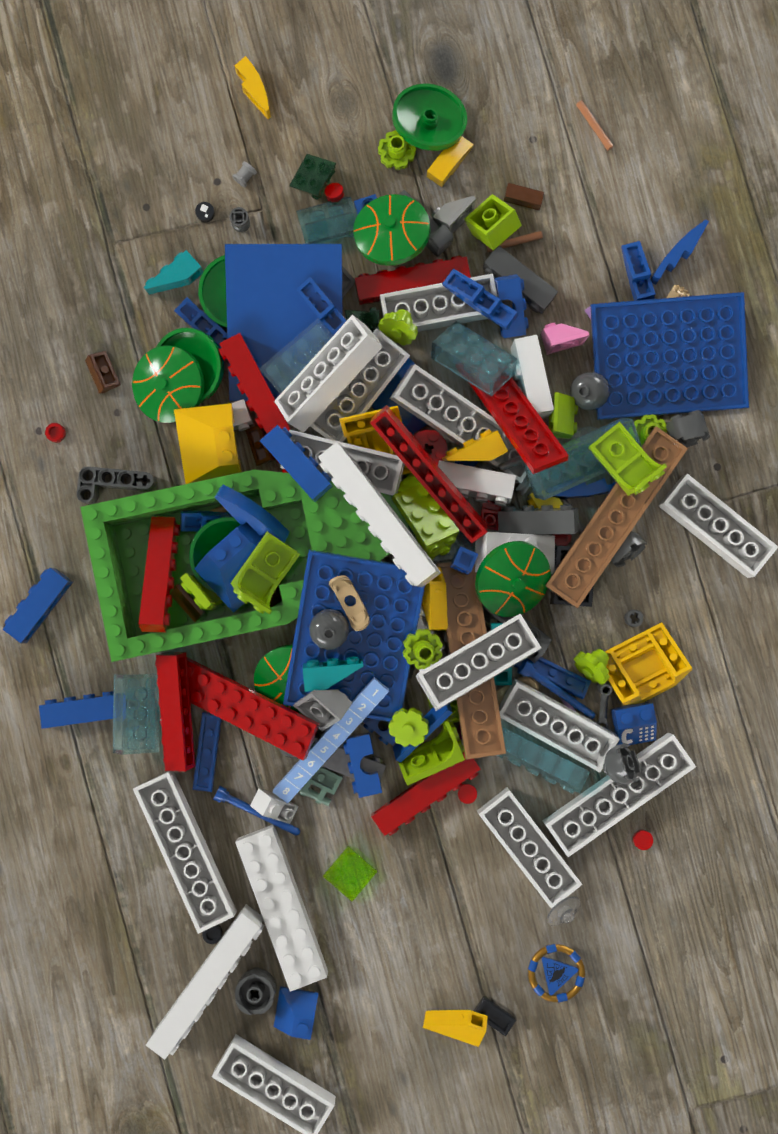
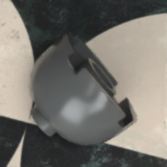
(589, 390)
(631, 548)
(329, 629)
(621, 765)

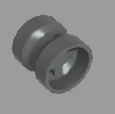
(242, 223)

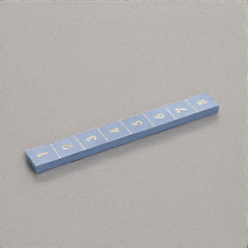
(331, 740)

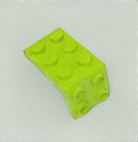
(626, 460)
(427, 520)
(264, 572)
(204, 598)
(433, 755)

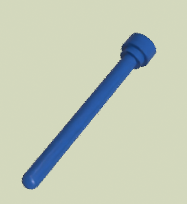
(526, 669)
(223, 795)

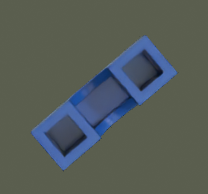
(511, 289)
(365, 782)

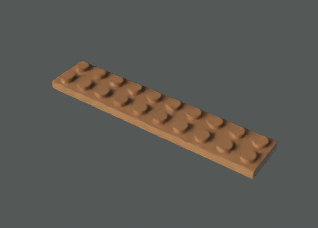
(611, 525)
(479, 707)

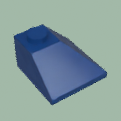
(296, 1012)

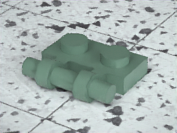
(324, 779)

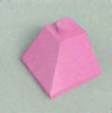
(562, 337)

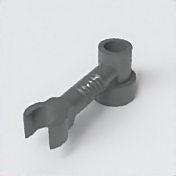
(604, 702)

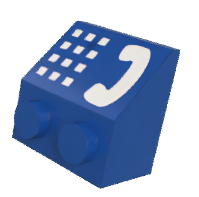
(635, 723)

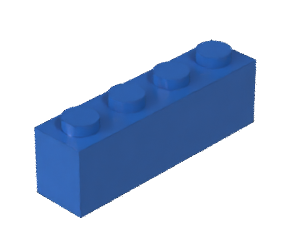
(294, 461)
(37, 605)
(76, 711)

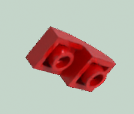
(490, 514)

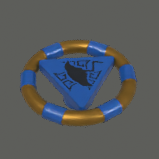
(556, 973)

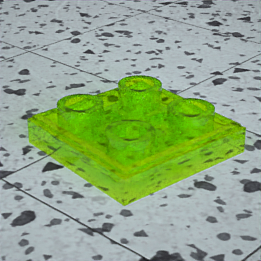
(350, 873)

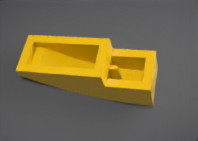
(253, 85)
(449, 161)

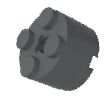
(688, 428)
(257, 1002)

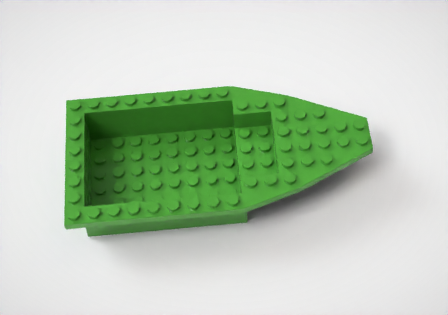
(119, 540)

